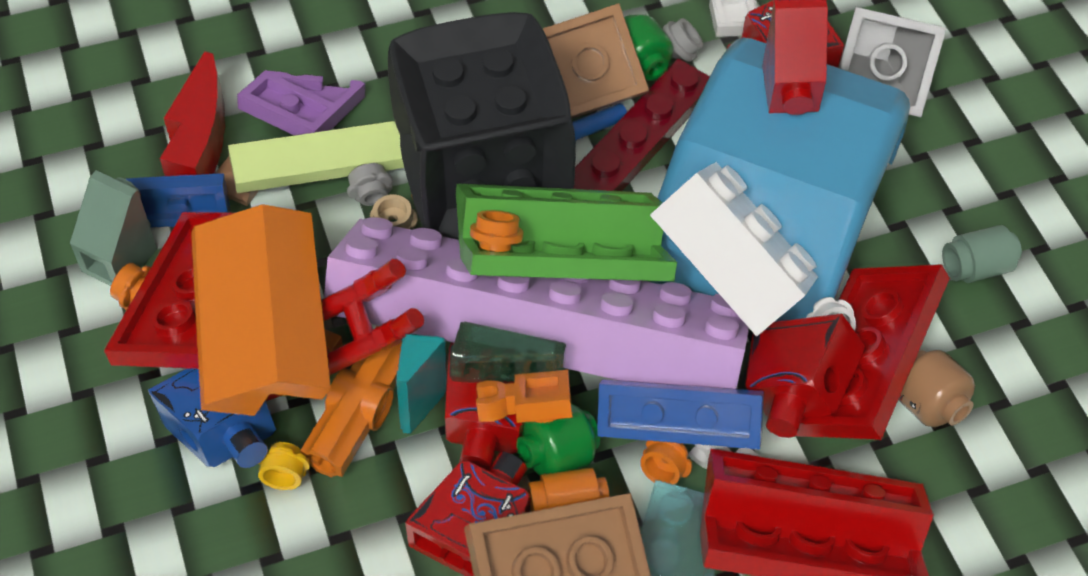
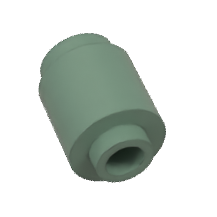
(981, 254)

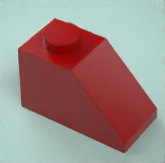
(796, 56)

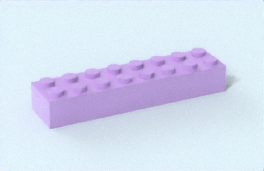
(609, 325)

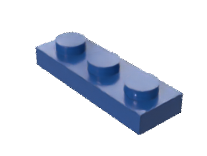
(680, 414)

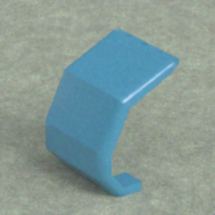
(805, 168)

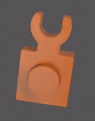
(532, 397)

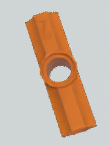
(353, 407)

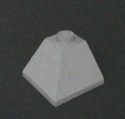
(894, 53)

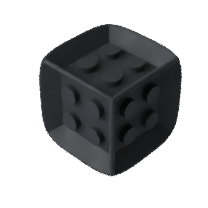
(479, 108)

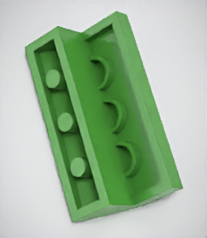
(567, 234)

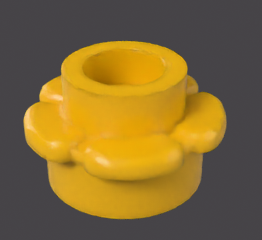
(283, 466)

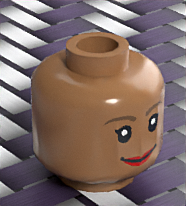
(938, 389)

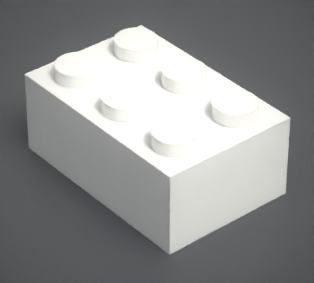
(737, 246)

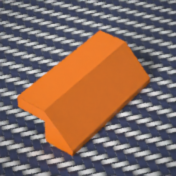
(258, 310)

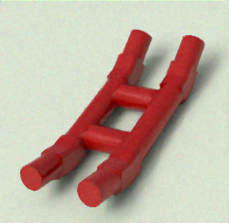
(366, 339)

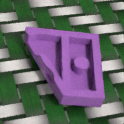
(298, 102)

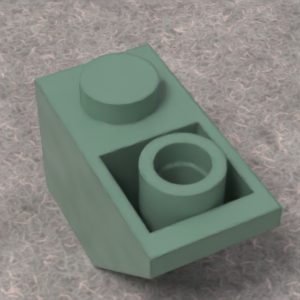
(111, 228)

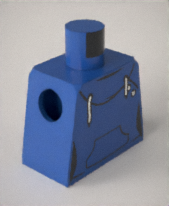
(210, 434)

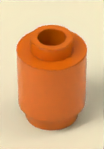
(566, 489)

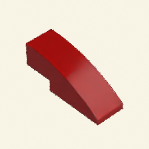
(196, 123)

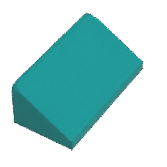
(420, 378)

